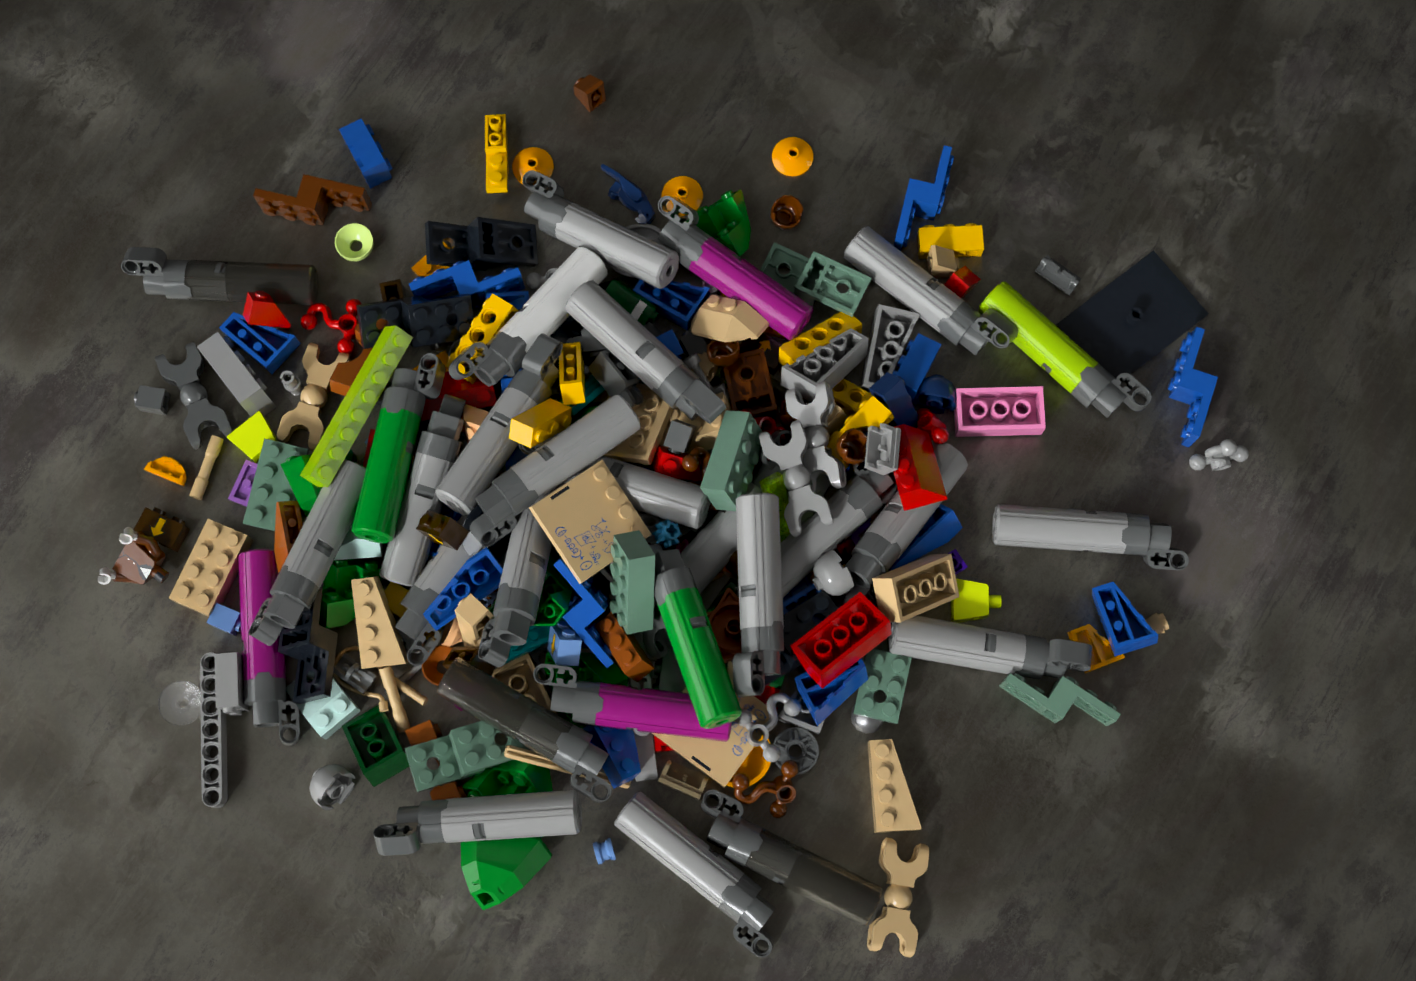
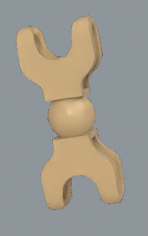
(312, 398)
(898, 897)

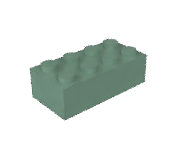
(732, 460)
(270, 484)
(632, 582)

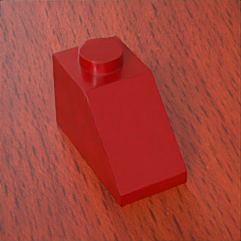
(263, 311)

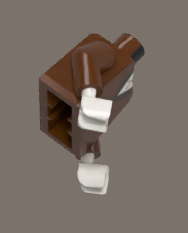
(138, 560)

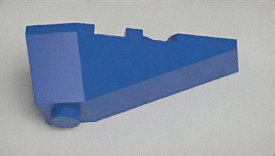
(936, 532)
(477, 576)

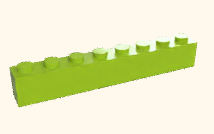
(356, 406)

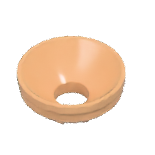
(451, 634)

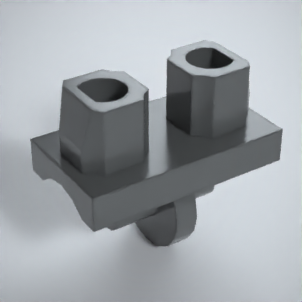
(351, 672)

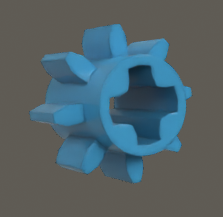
(667, 533)

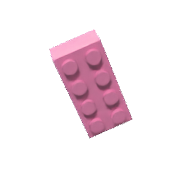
(999, 411)

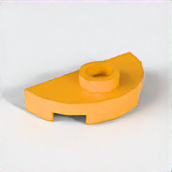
(168, 469)

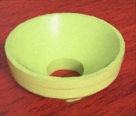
(350, 234)

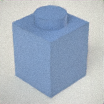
(225, 619)

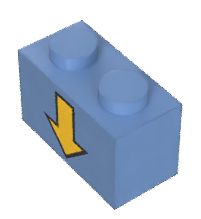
(564, 644)

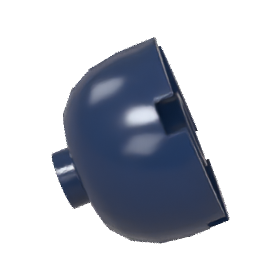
(936, 394)

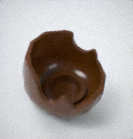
(786, 212)
(723, 353)
(852, 446)

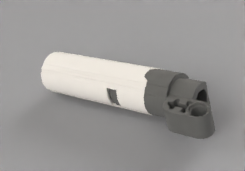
(539, 315)

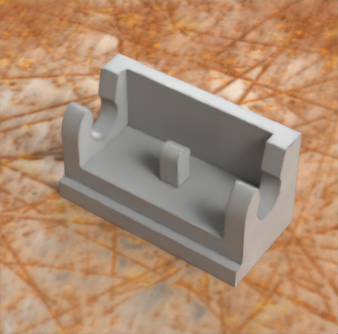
(882, 449)

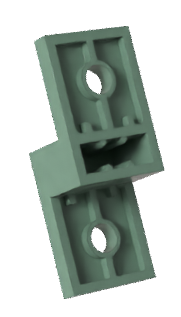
(817, 278)
(885, 673)
(1060, 698)
(460, 755)

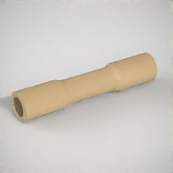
(210, 456)
(390, 684)

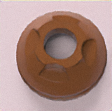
(429, 667)

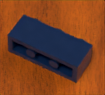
(892, 393)

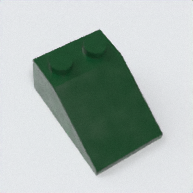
(376, 746)

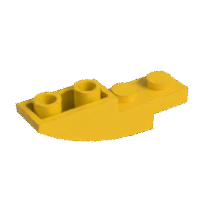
(496, 153)

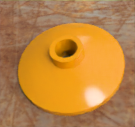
(543, 161)
(789, 164)
(693, 191)

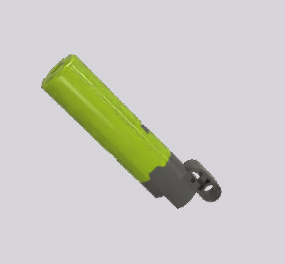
(1062, 357)

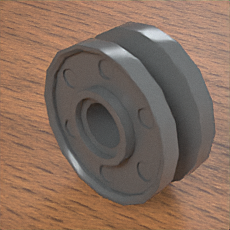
(801, 738)

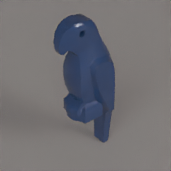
(630, 196)

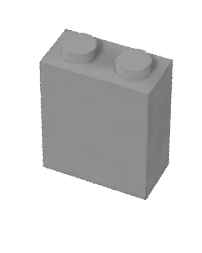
(229, 683)

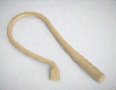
(383, 705)

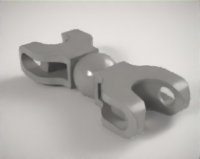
(814, 418)
(796, 478)

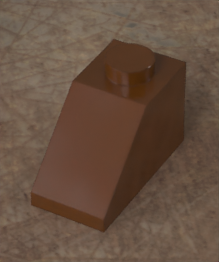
(590, 92)

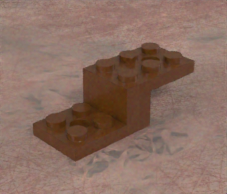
(313, 200)
(753, 393)

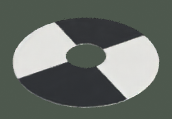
(472, 545)

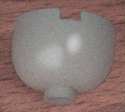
(831, 575)
(331, 785)

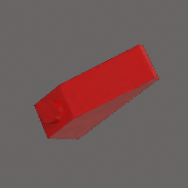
(671, 465)

